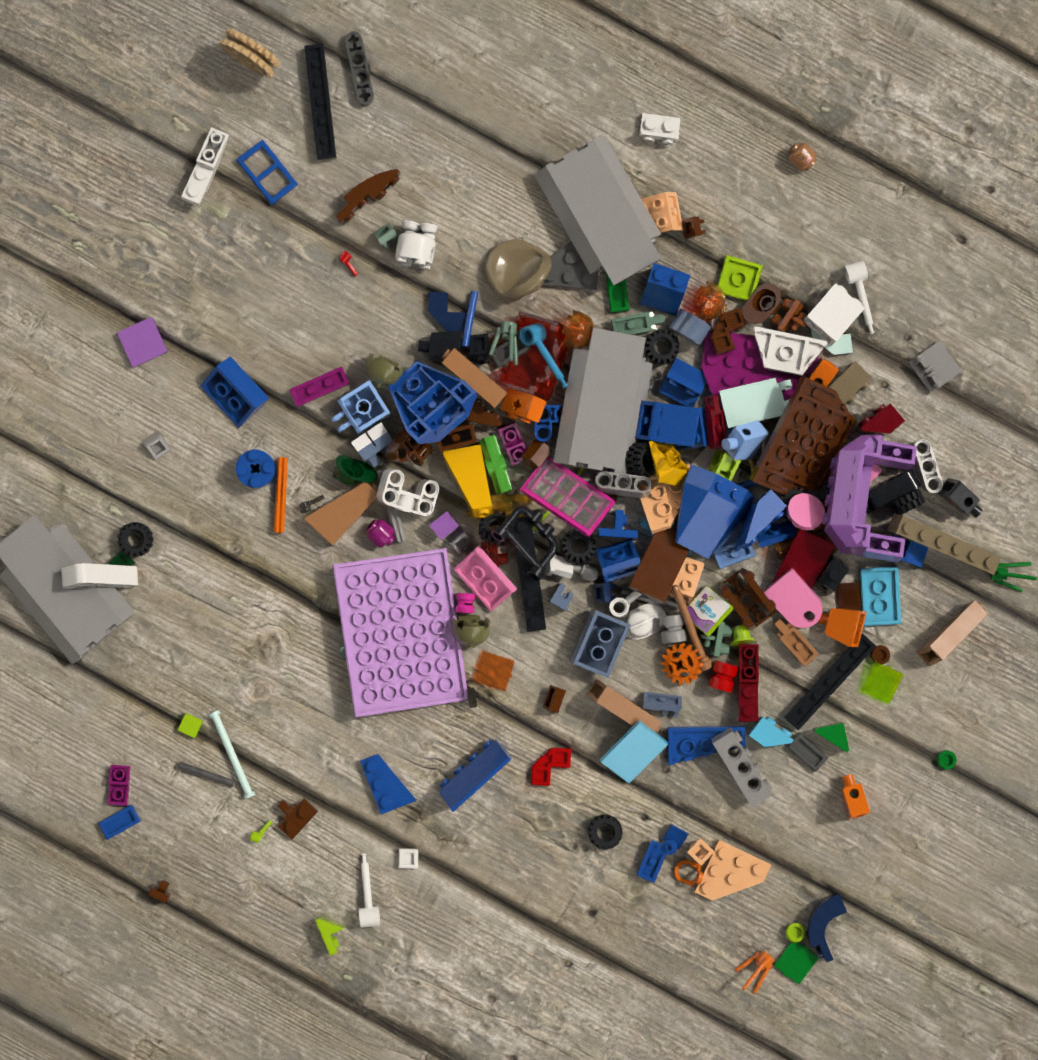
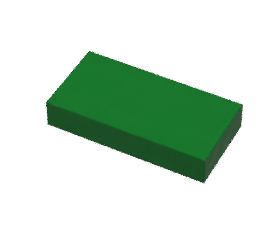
(617, 296)

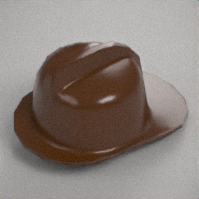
(762, 303)

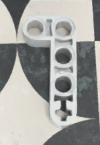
(99, 576)

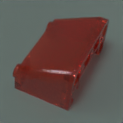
(532, 372)

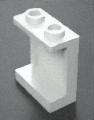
(834, 314)

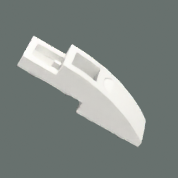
(205, 166)

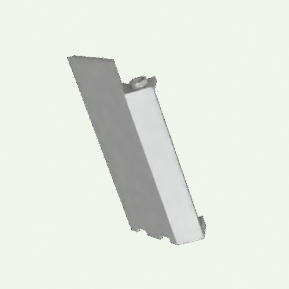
(601, 210)
(603, 402)
(71, 617)

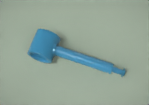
(534, 335)

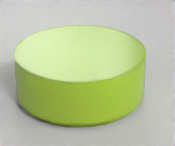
(795, 932)

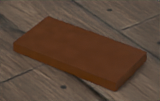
(659, 566)

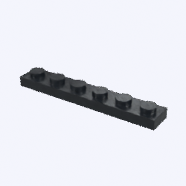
(320, 102)
(530, 589)
(829, 682)

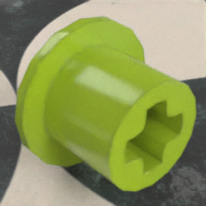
(741, 636)

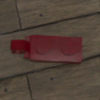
(715, 422)

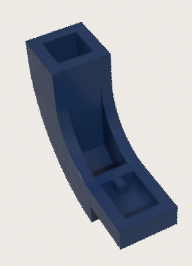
(819, 918)

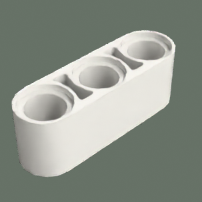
(934, 473)

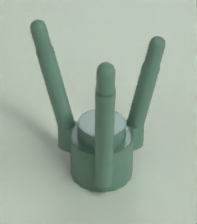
(508, 332)

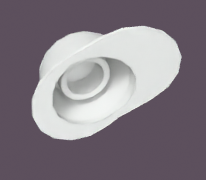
(644, 621)

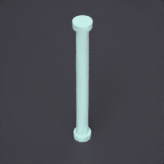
(232, 755)

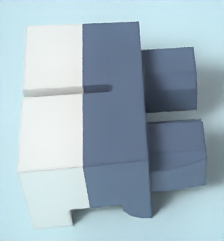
(367, 449)

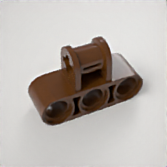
(407, 450)

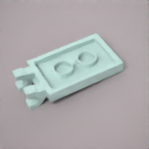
(754, 402)

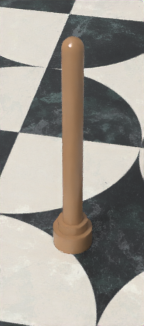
(707, 662)

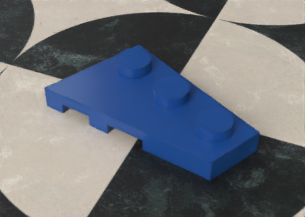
(385, 785)

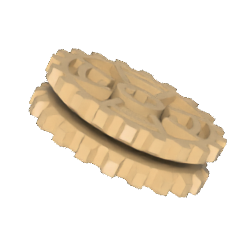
(249, 53)

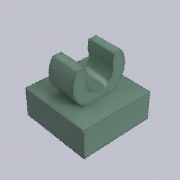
(385, 234)

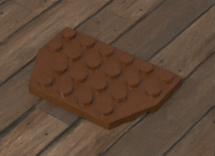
(804, 439)

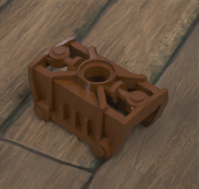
(757, 595)

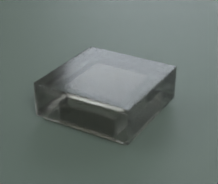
(472, 697)

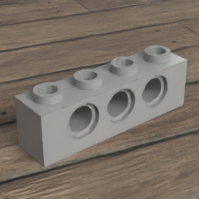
(755, 793)

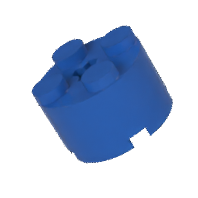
(245, 471)

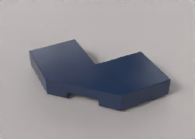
(439, 310)

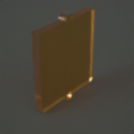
(494, 670)

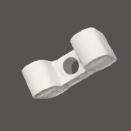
(404, 500)

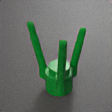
(1002, 574)

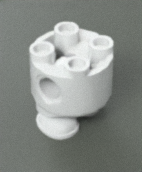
(416, 247)

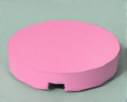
(805, 511)

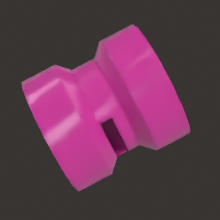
(467, 598)

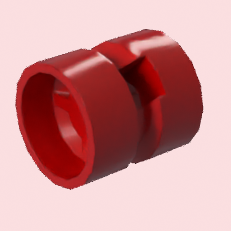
(723, 676)

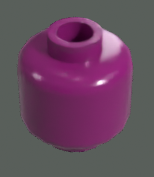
(380, 533)

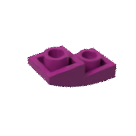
(513, 442)
(119, 785)

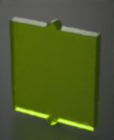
(882, 682)

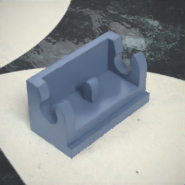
(559, 600)

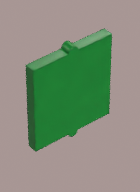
(796, 961)

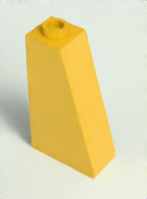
(470, 476)

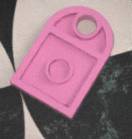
(794, 598)

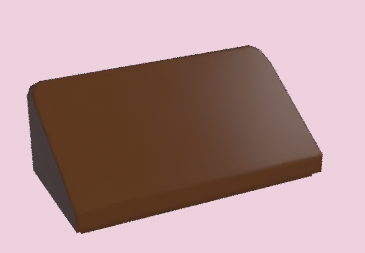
(849, 596)

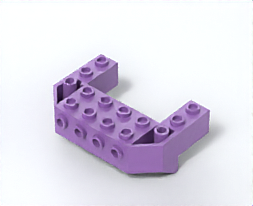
(850, 492)

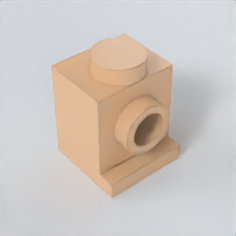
(700, 851)

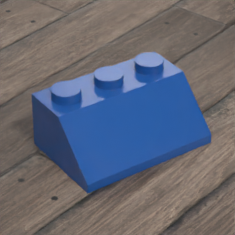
(234, 391)

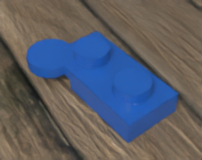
(654, 858)

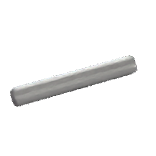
(393, 515)

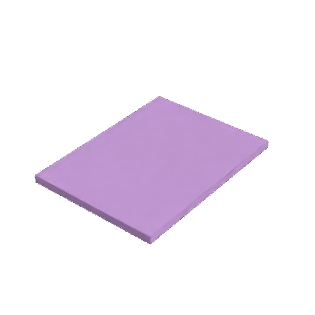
(400, 632)

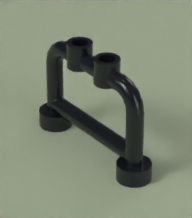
(545, 531)

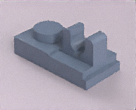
(663, 702)

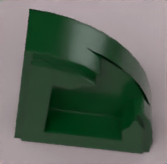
(122, 559)

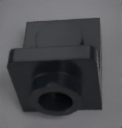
(479, 349)

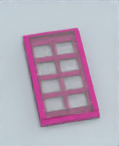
(567, 496)

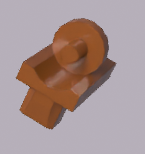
(792, 318)

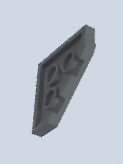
(570, 271)

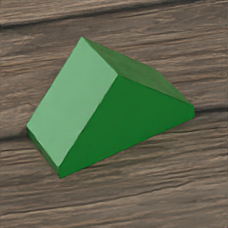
(835, 734)

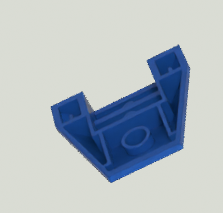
(431, 402)
(709, 510)

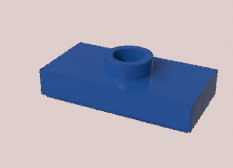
(776, 534)

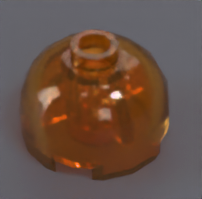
(709, 302)
(577, 330)

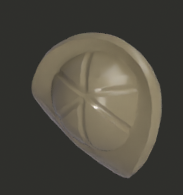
(516, 269)

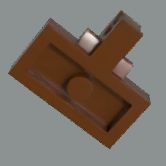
(296, 817)

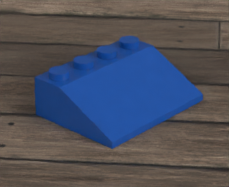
(474, 775)

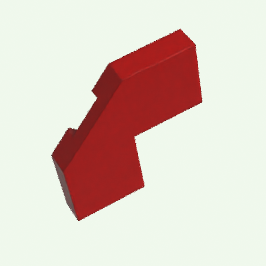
(553, 758)

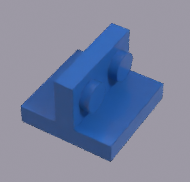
(683, 383)
(620, 520)
(618, 560)

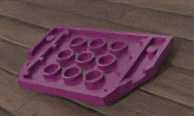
(742, 366)

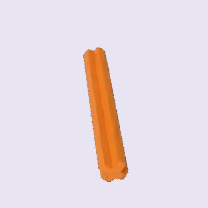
(280, 495)

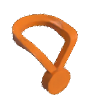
(699, 876)

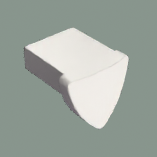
(559, 566)

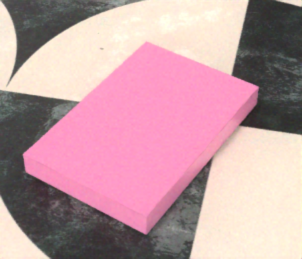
(485, 578)

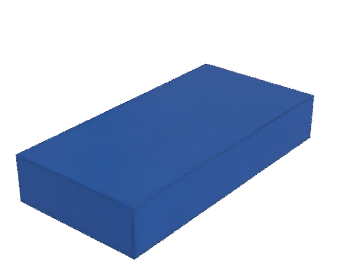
(119, 822)

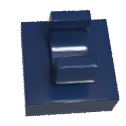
(603, 593)

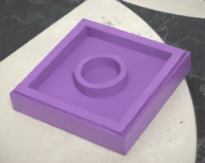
(142, 342)

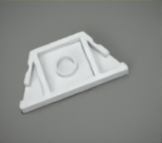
(787, 351)

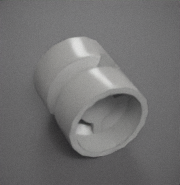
(672, 629)

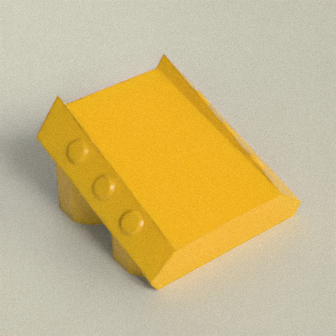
(668, 464)

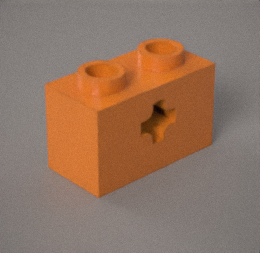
(523, 405)

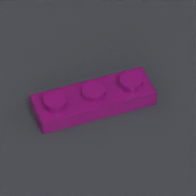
(319, 386)

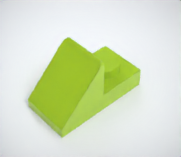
(326, 929)

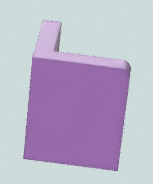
(444, 525)

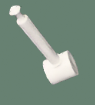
(856, 274)
(626, 602)
(369, 915)

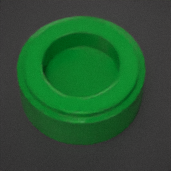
(946, 759)

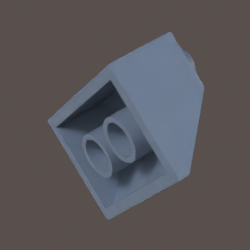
(599, 643)

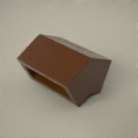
(536, 454)
(554, 698)

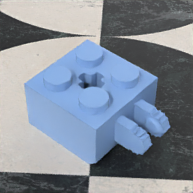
(351, 403)

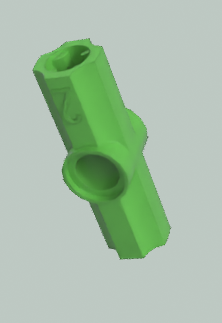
(495, 464)

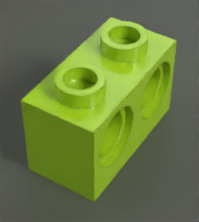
(723, 465)

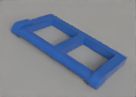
(256, 180)

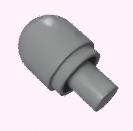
(586, 572)

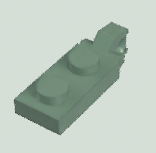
(637, 323)

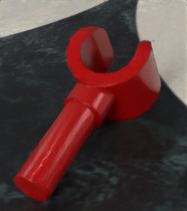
(345, 257)

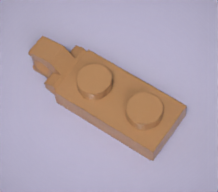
(795, 642)

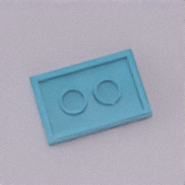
(880, 595)
(633, 751)

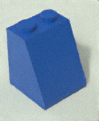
(664, 289)

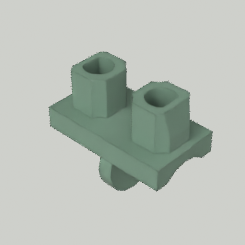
(714, 641)

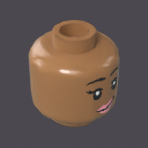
(802, 156)

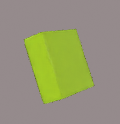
(190, 725)

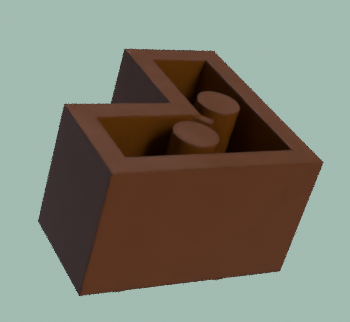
(458, 438)

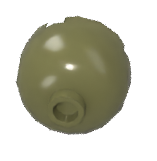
(382, 370)
(470, 630)

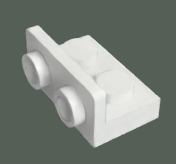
(659, 128)

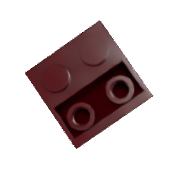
(883, 421)

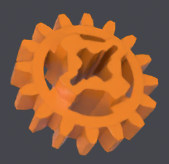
(674, 666)

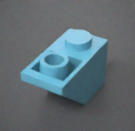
(768, 734)

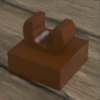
(692, 227)
(160, 892)

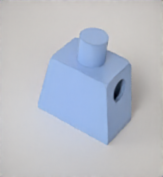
(745, 440)

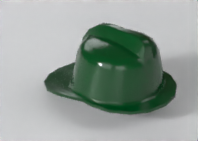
(351, 471)

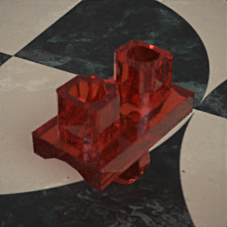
(498, 559)

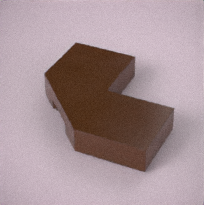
(727, 323)

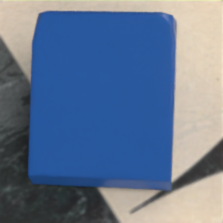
(676, 834)

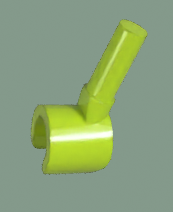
(257, 836)

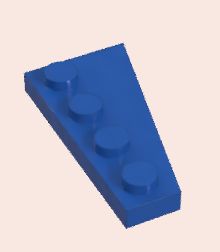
(695, 741)

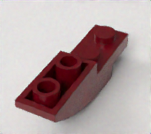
(748, 683)

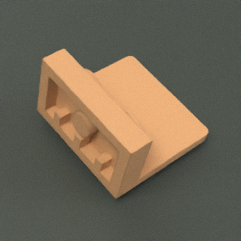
(664, 211)
(688, 579)

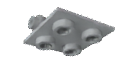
(935, 366)

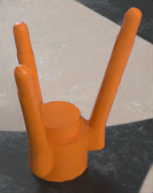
(764, 961)

